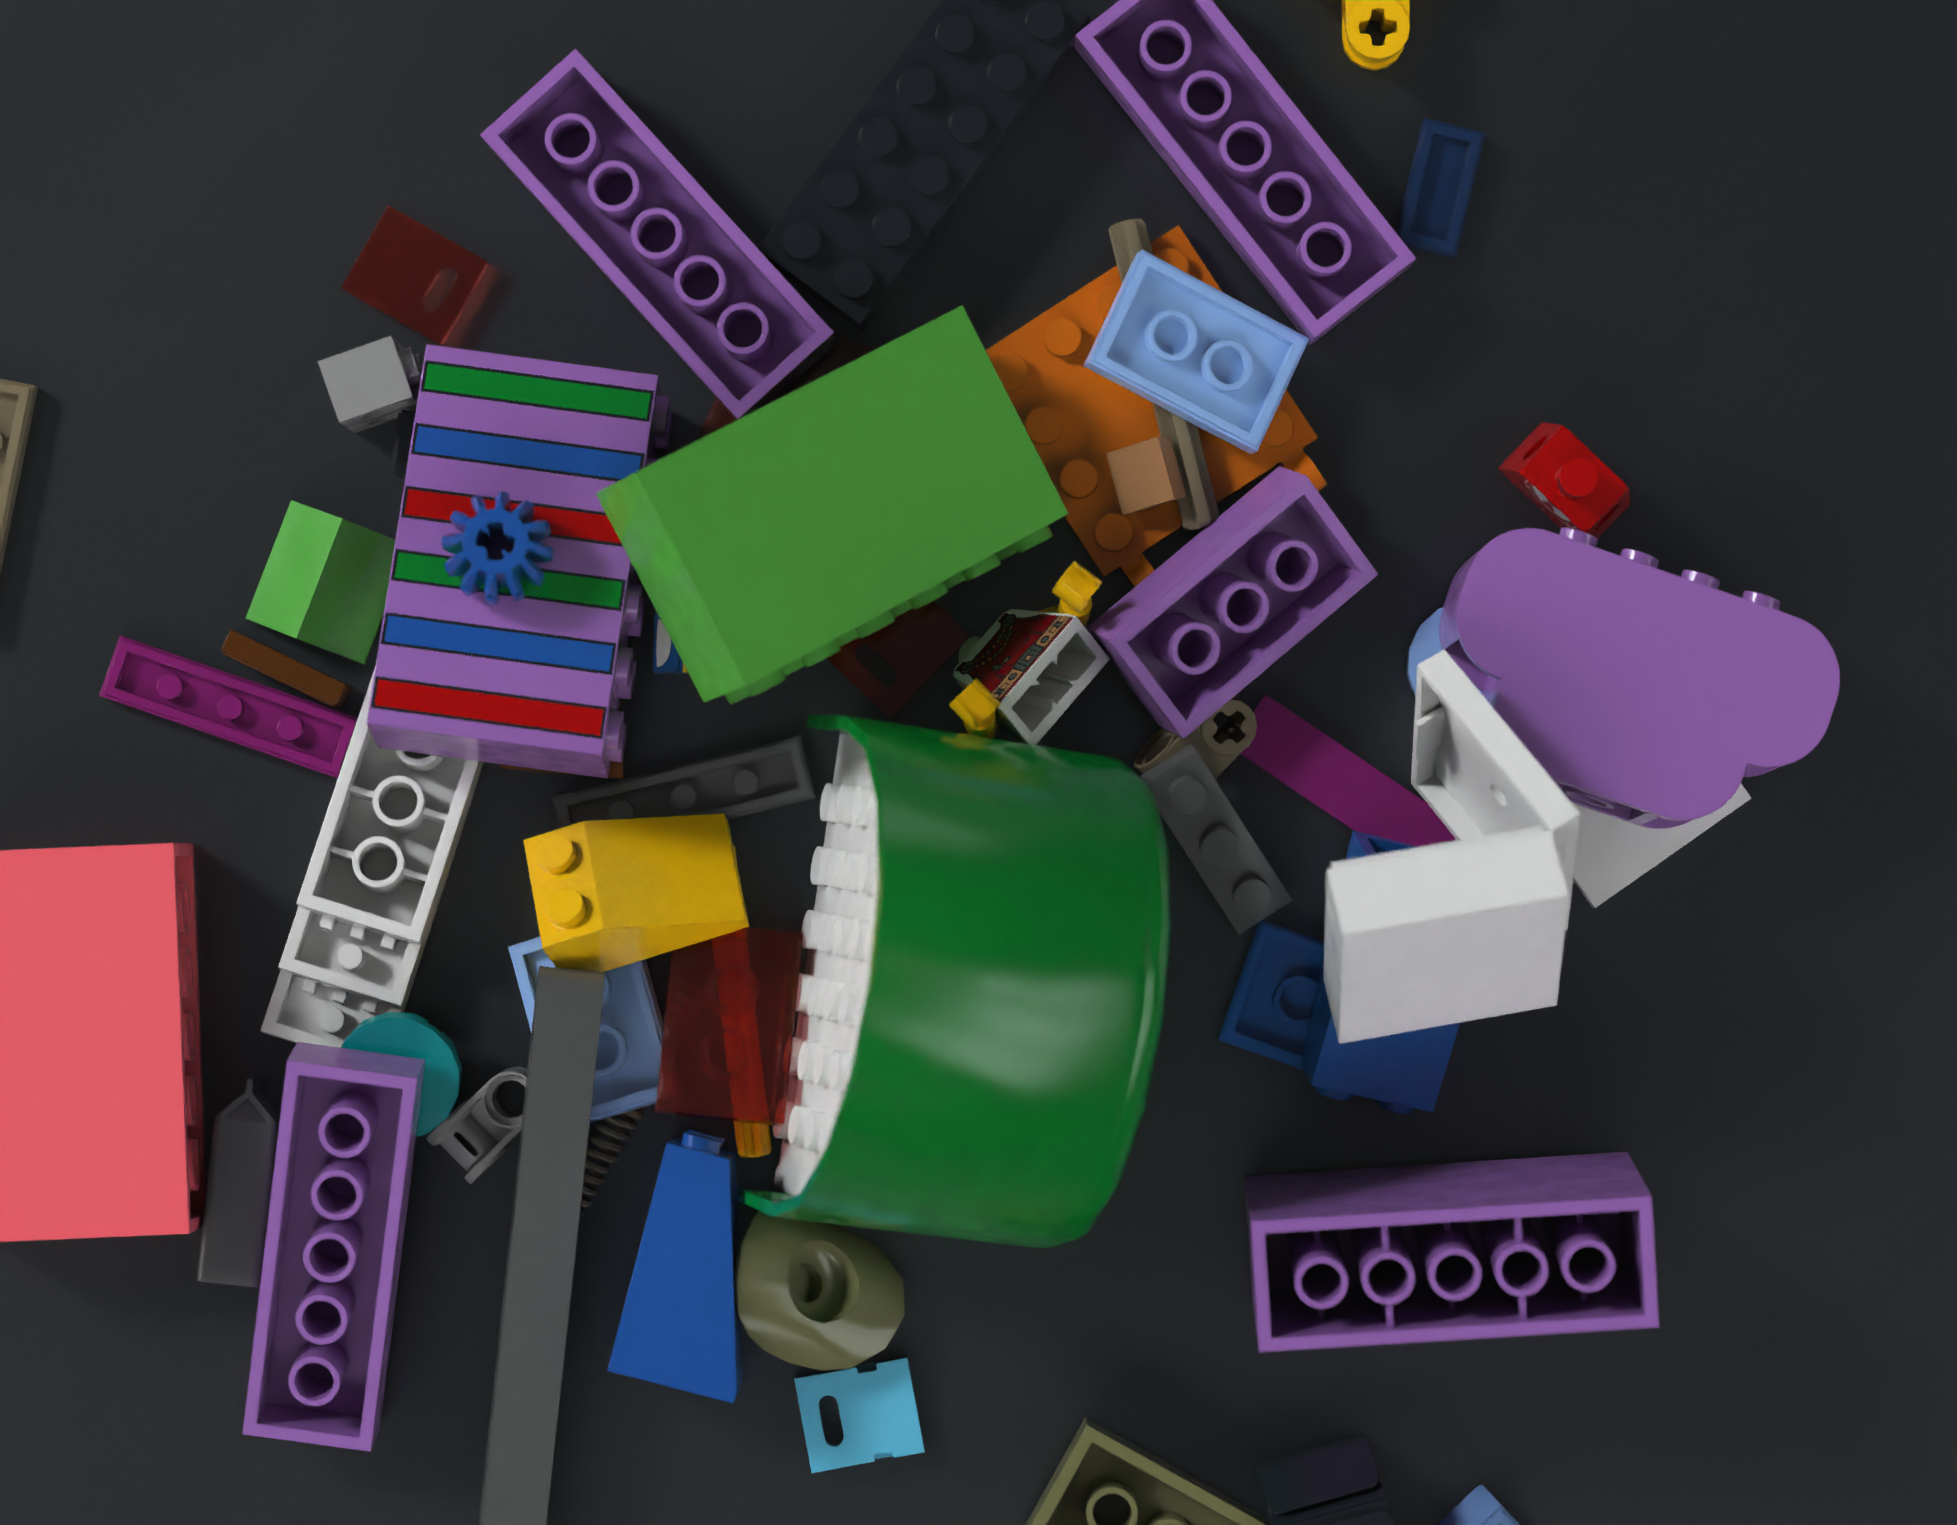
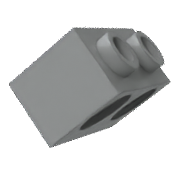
(372, 383)

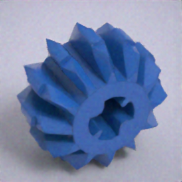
(474, 560)

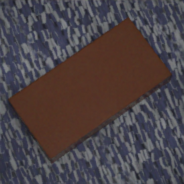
(286, 669)

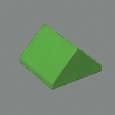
(325, 582)

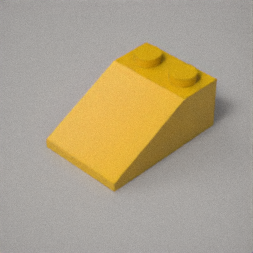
(633, 888)

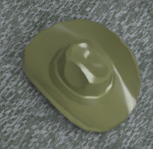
(815, 1292)

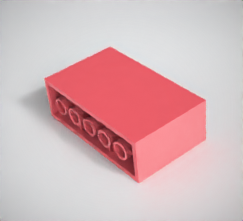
(100, 1043)

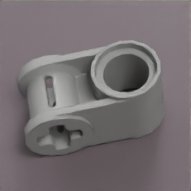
(480, 1128)

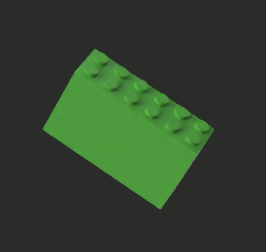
(834, 509)

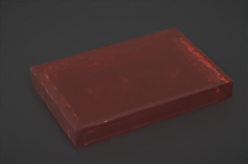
(730, 1027)

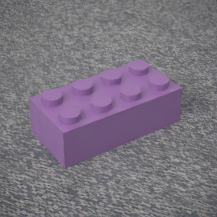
(1232, 601)

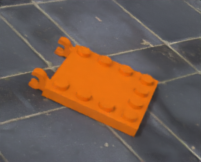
(1083, 416)

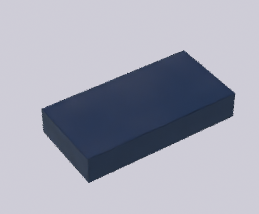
(1439, 187)

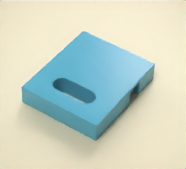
(874, 1409)

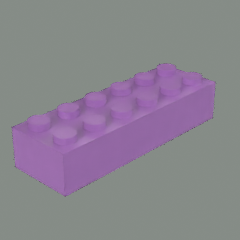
(1246, 157)
(659, 237)
(333, 1246)

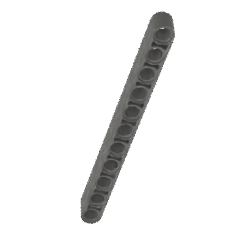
(542, 1246)

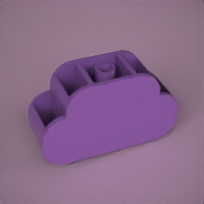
(1635, 680)

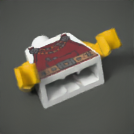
(1030, 664)

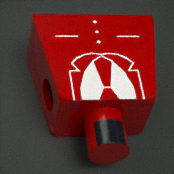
(1566, 480)

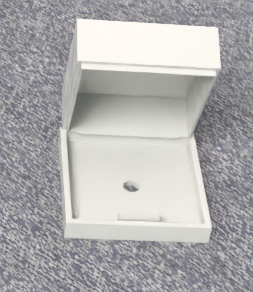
(1463, 921)

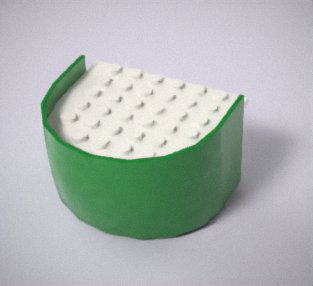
(973, 988)

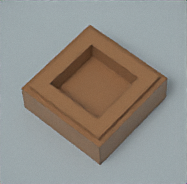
(1146, 475)

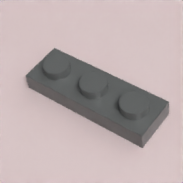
(1215, 839)

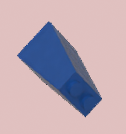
(1392, 1069)
(681, 1297)

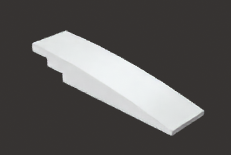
(370, 889)

